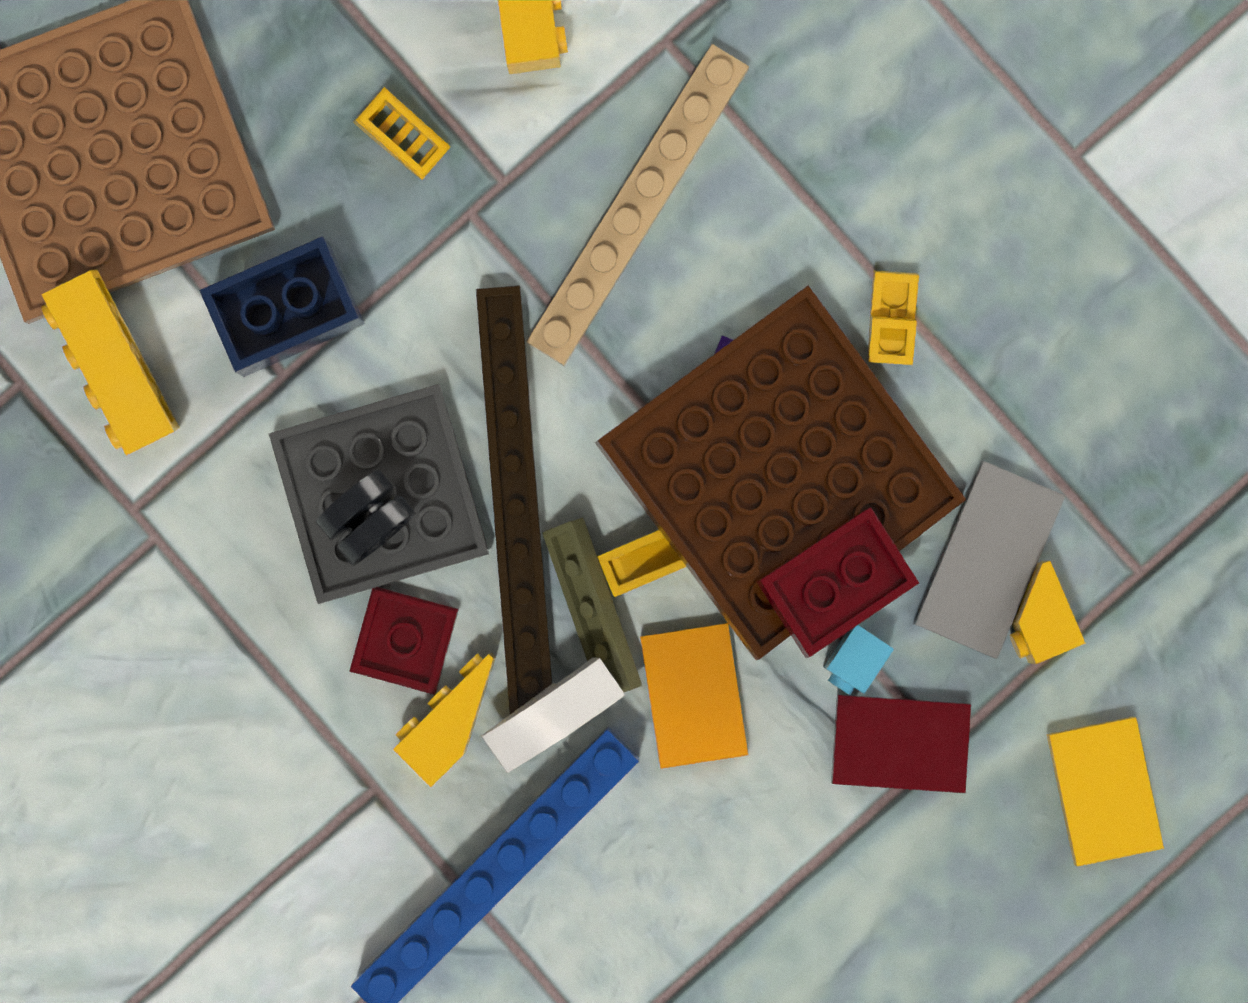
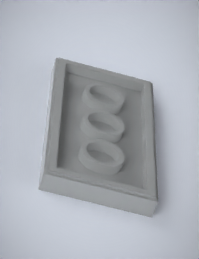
(989, 559)

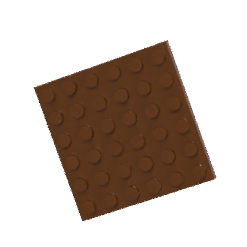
(772, 455)

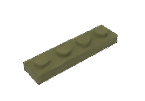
(590, 601)

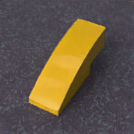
(639, 563)

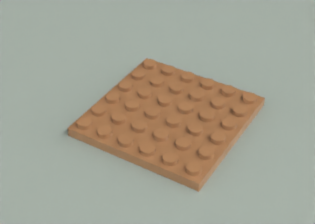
(118, 153)

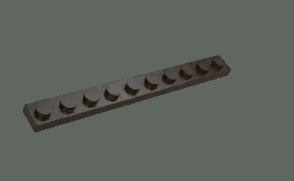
(514, 493)

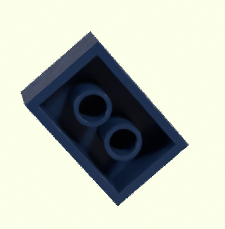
(282, 307)

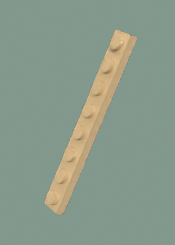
(638, 205)

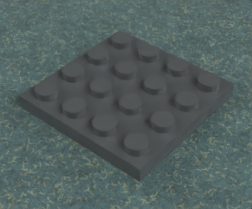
(417, 453)

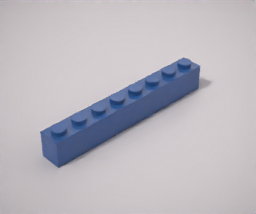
(496, 870)

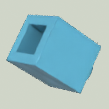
(857, 660)

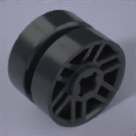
(365, 517)

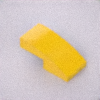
(893, 317)

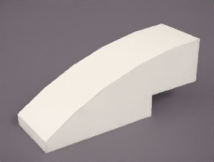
(553, 714)

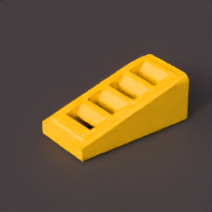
(386, 98)

